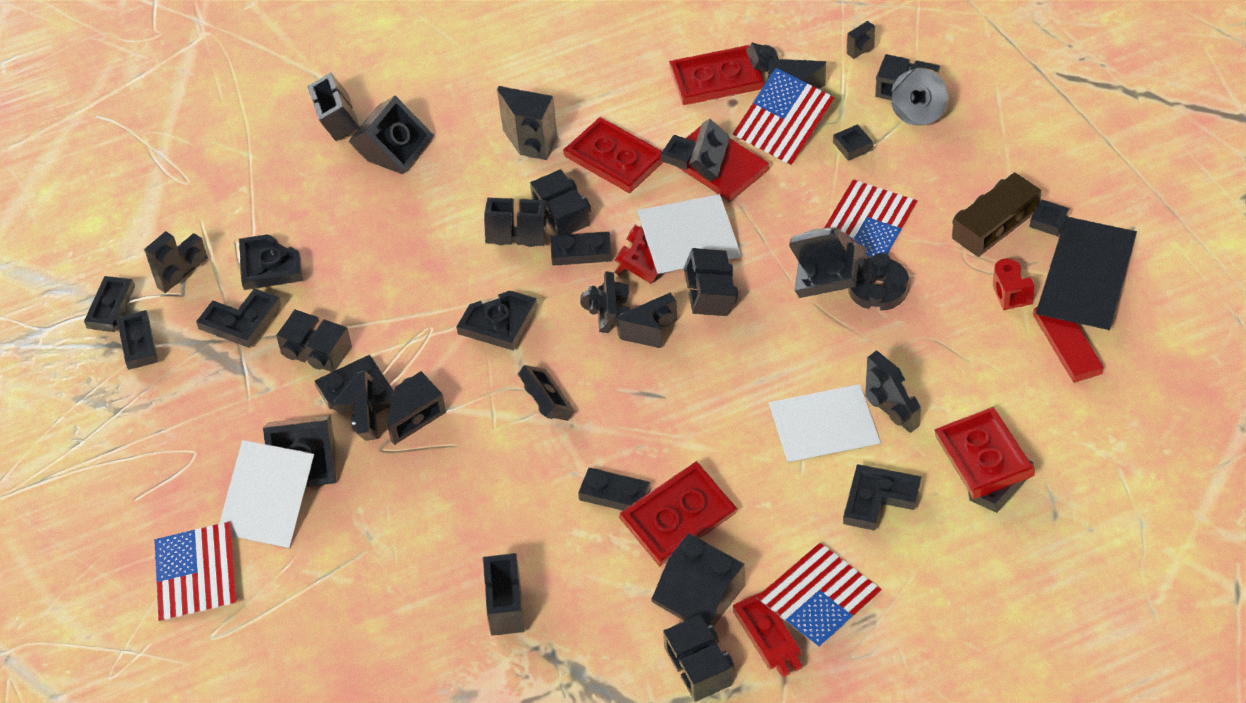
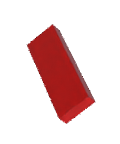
(1070, 347)

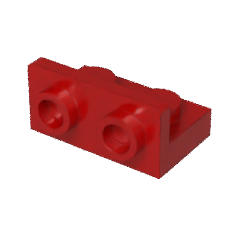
(636, 256)

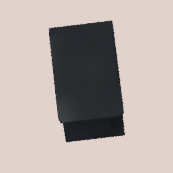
(644, 322)
(359, 398)

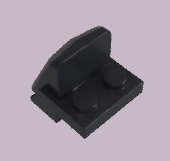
(826, 261)

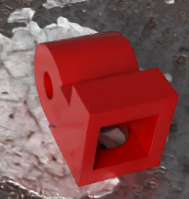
(1010, 287)

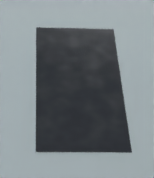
(1087, 273)

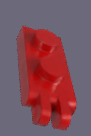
(768, 635)

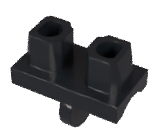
(604, 300)

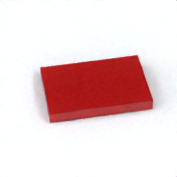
(715, 75)
(614, 154)
(737, 172)
(984, 453)
(677, 507)

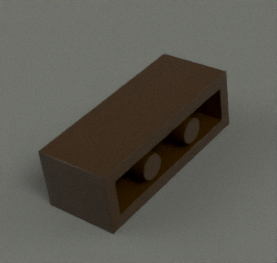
(995, 214)

